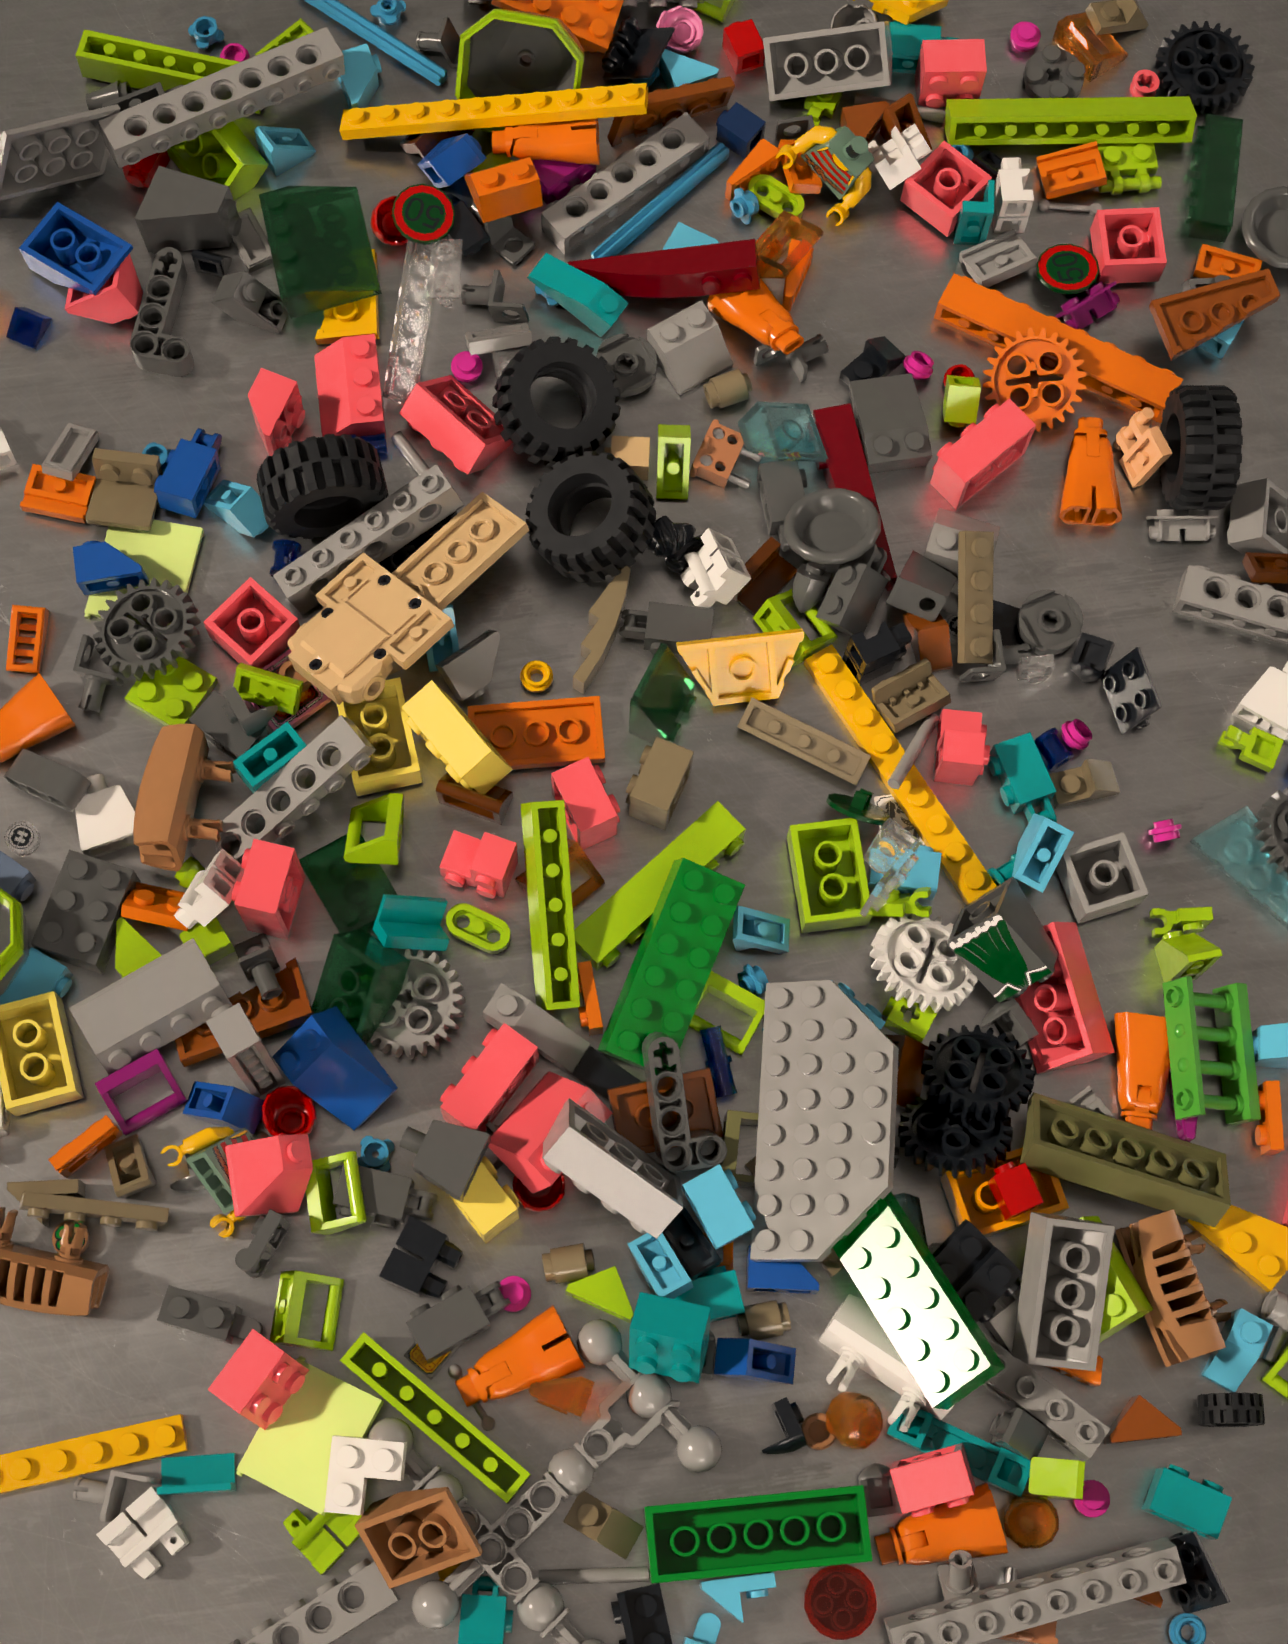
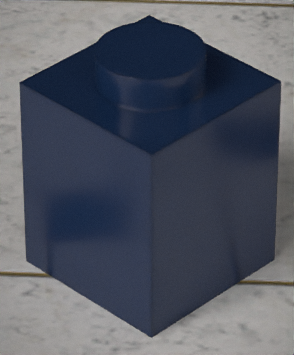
(740, 129)

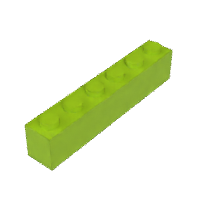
(142, 63)
(550, 905)
(629, 910)
(435, 1418)

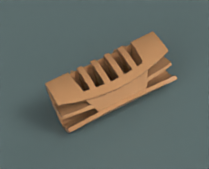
(170, 796)
(1162, 1265)
(48, 1280)

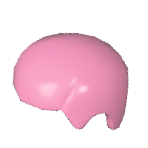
(687, 27)

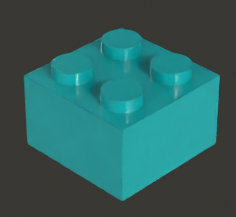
(669, 1337)

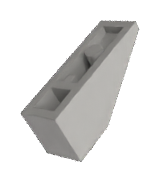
(551, 1036)

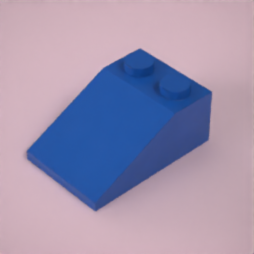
(73, 250)
(335, 1068)

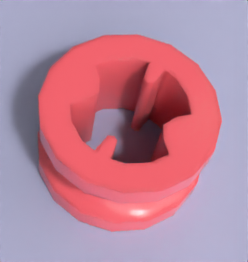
(1145, 77)

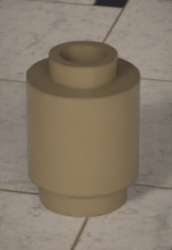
(727, 389)
(568, 1263)
(764, 1320)

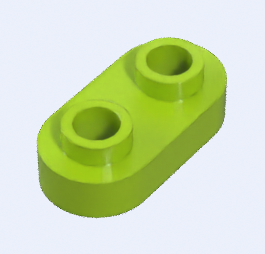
(777, 196)
(479, 928)

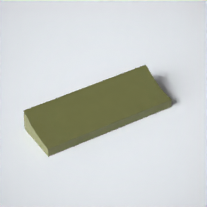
(1125, 1160)

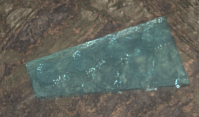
(1237, 853)

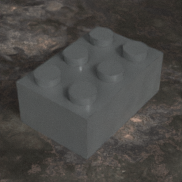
(84, 912)

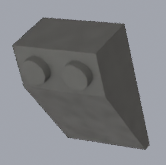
(890, 423)

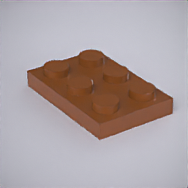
(632, 1110)

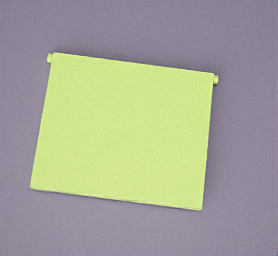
(163, 552)
(296, 1448)

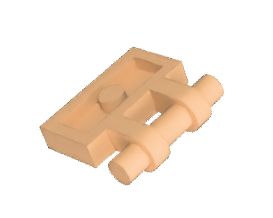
(1147, 453)

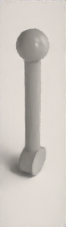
(1044, 205)
(487, 1422)

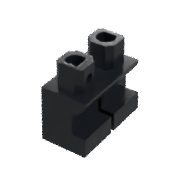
(878, 654)
(416, 1275)

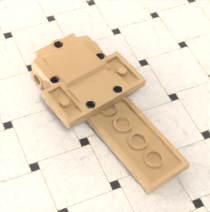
(398, 615)

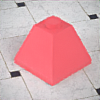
(114, 302)
(269, 1174)

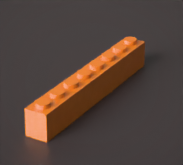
(1109, 370)

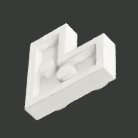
(355, 1461)

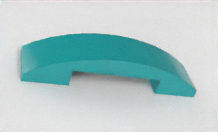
(987, 1462)

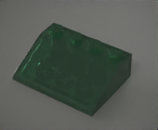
(319, 247)

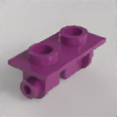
(1098, 299)

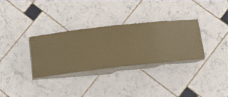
(605, 619)

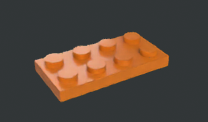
(587, 19)
(543, 731)

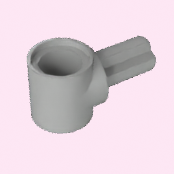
(1276, 1313)

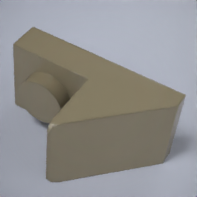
(1116, 16)
(1085, 783)
(128, 1167)
(65, 1187)
(603, 1524)

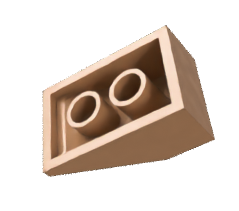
(416, 1534)

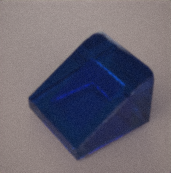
(27, 326)

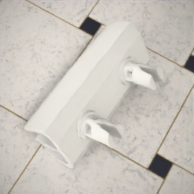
(865, 1345)

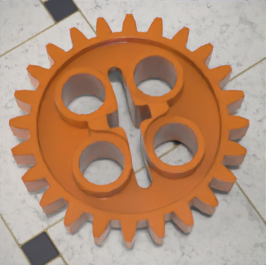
(1032, 350)

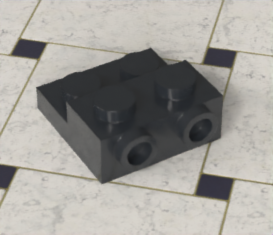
(976, 1270)

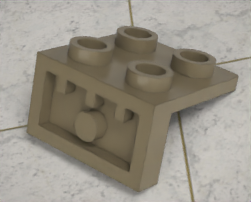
(124, 489)

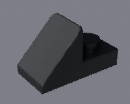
(876, 361)

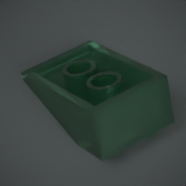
(661, 698)
(346, 890)
(360, 980)

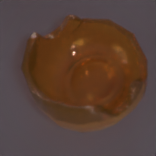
(854, 1420)
(1031, 1521)

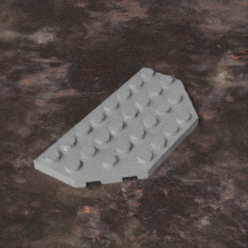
(820, 1121)

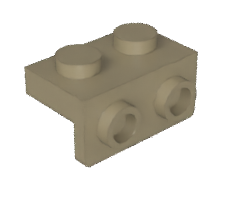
(909, 696)

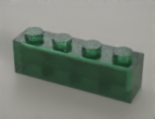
(1215, 178)

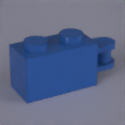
(189, 474)

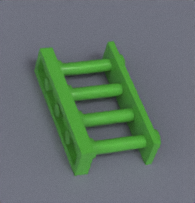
(1234, 1046)

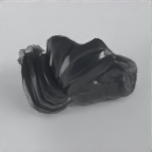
(673, 543)

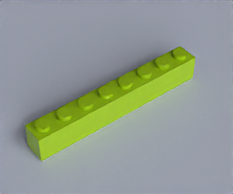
(1069, 120)

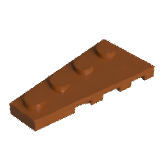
(672, 103)
(1206, 311)
(267, 1016)

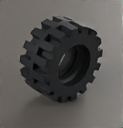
(1230, 1409)

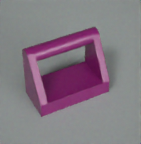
(133, 1075)

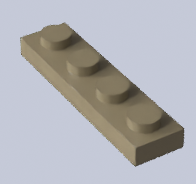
(975, 597)
(804, 741)
(109, 1212)

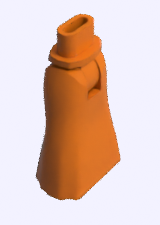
(556, 141)
(759, 316)
(1090, 482)
(31, 718)
(1141, 1066)
(531, 1355)
(936, 1535)

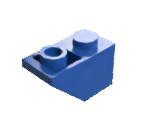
(451, 160)

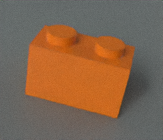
(505, 189)

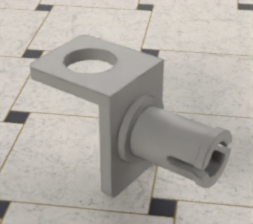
(108, 1493)
(958, 1576)

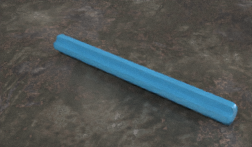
(382, 40)
(662, 202)

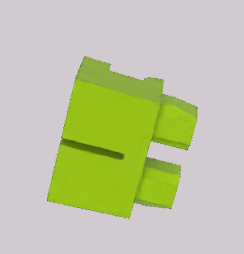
(317, 1541)

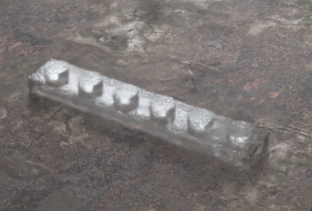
(409, 325)

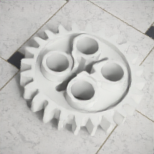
(900, 955)

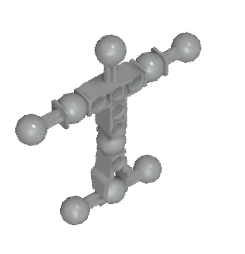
(568, 1474)

